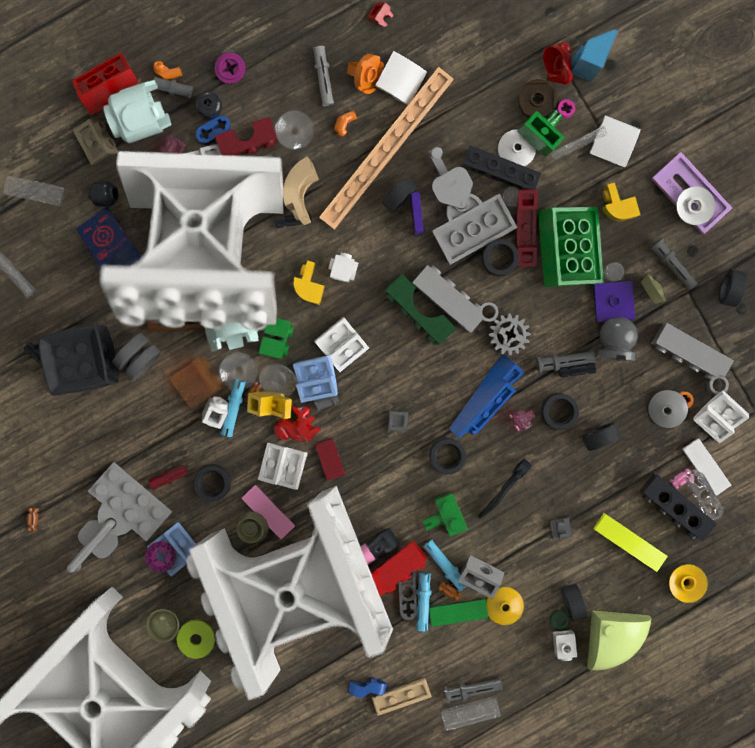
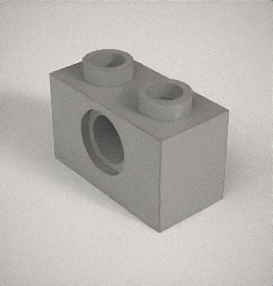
(481, 577)

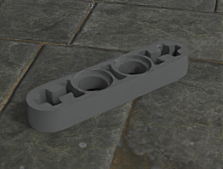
(411, 582)

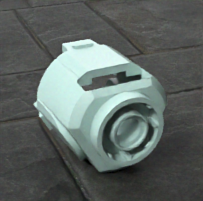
(135, 114)
(232, 334)

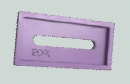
(692, 177)

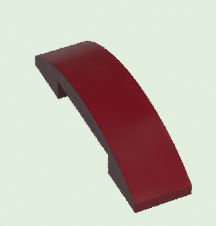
(526, 227)

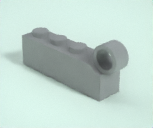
(451, 301)
(695, 354)

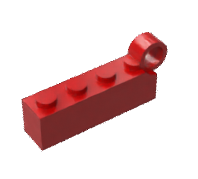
(398, 568)

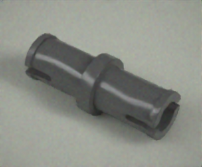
(174, 87)

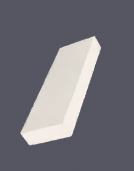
(705, 464)

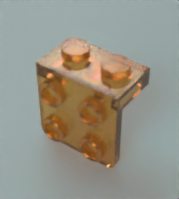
(197, 382)

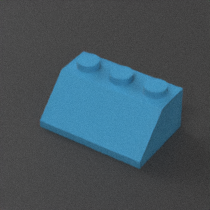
(592, 56)

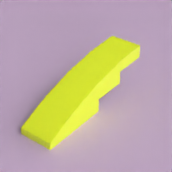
(630, 542)

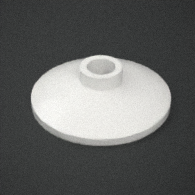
(507, 150)
(702, 199)

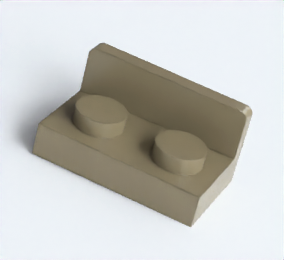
(95, 140)

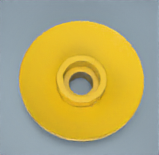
(697, 583)
(504, 596)

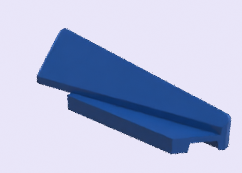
(488, 397)

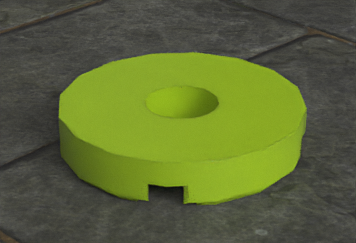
(190, 648)

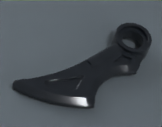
(518, 472)

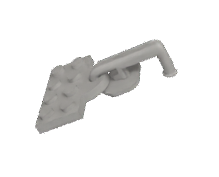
(475, 223)
(129, 507)

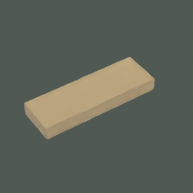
(401, 696)

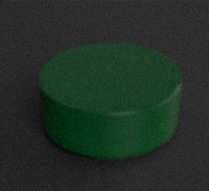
(559, 619)

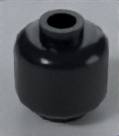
(212, 101)
(103, 194)

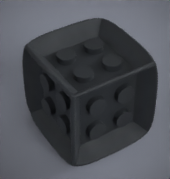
(78, 359)

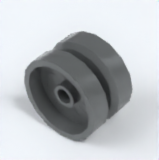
(136, 357)

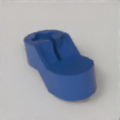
(361, 689)

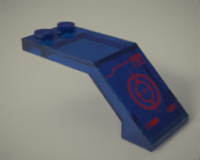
(108, 241)

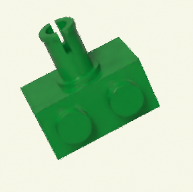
(542, 132)
(448, 515)

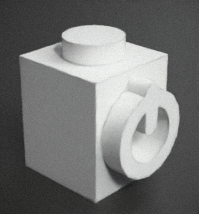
(343, 268)
(215, 412)
(565, 645)

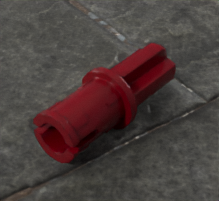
(168, 477)

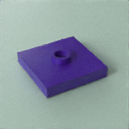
(614, 300)

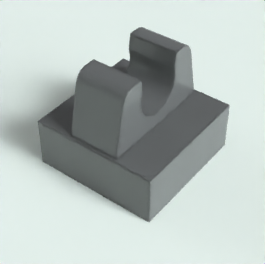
(560, 528)

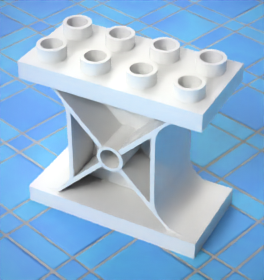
(196, 240)
(289, 593)
(99, 694)

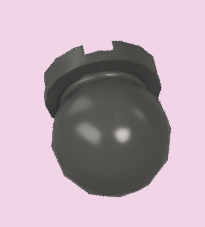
(618, 338)

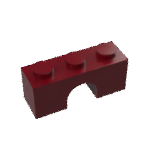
(263, 136)

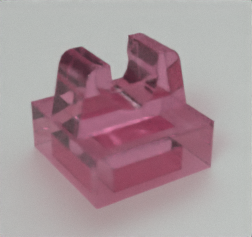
(172, 145)
(522, 419)

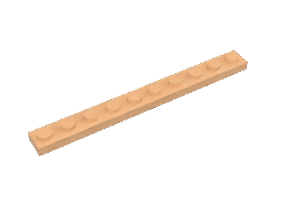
(386, 148)

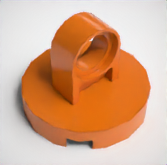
(366, 72)

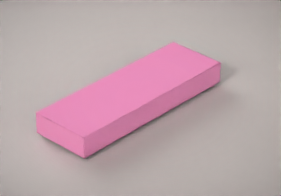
(276, 519)

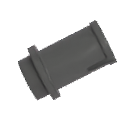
(326, 402)

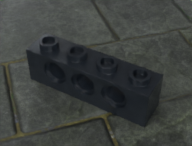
(500, 169)
(699, 529)

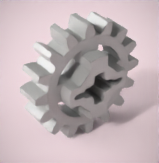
(514, 322)

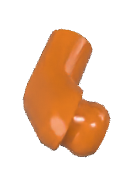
(166, 73)
(341, 123)

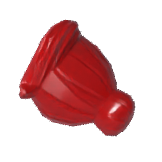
(558, 63)

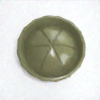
(653, 289)
(252, 527)
(162, 625)

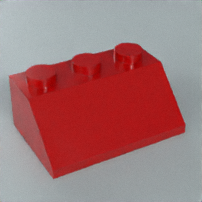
(103, 81)

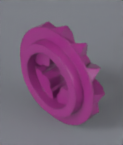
(234, 60)
(151, 555)

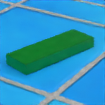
(458, 612)

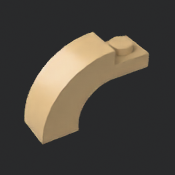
(295, 186)

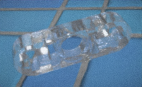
(711, 499)

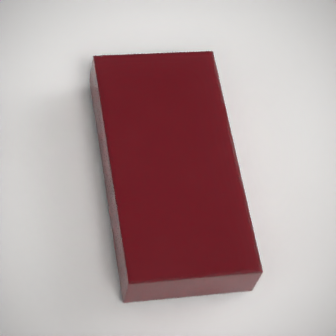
(330, 459)

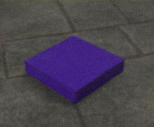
(416, 214)

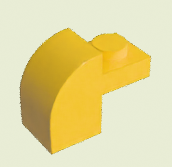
(617, 209)
(305, 288)
(269, 403)

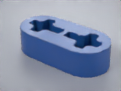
(211, 125)

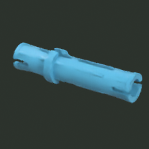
(233, 407)
(446, 566)
(423, 601)

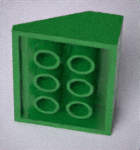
(570, 246)

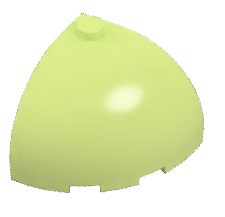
(615, 638)

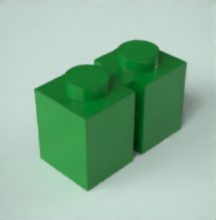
(275, 347)

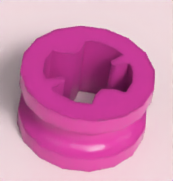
(568, 103)

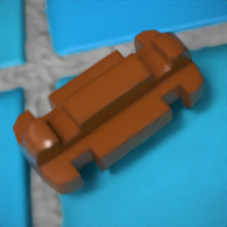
(255, 388)
(32, 519)
(449, 591)

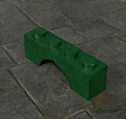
(437, 327)

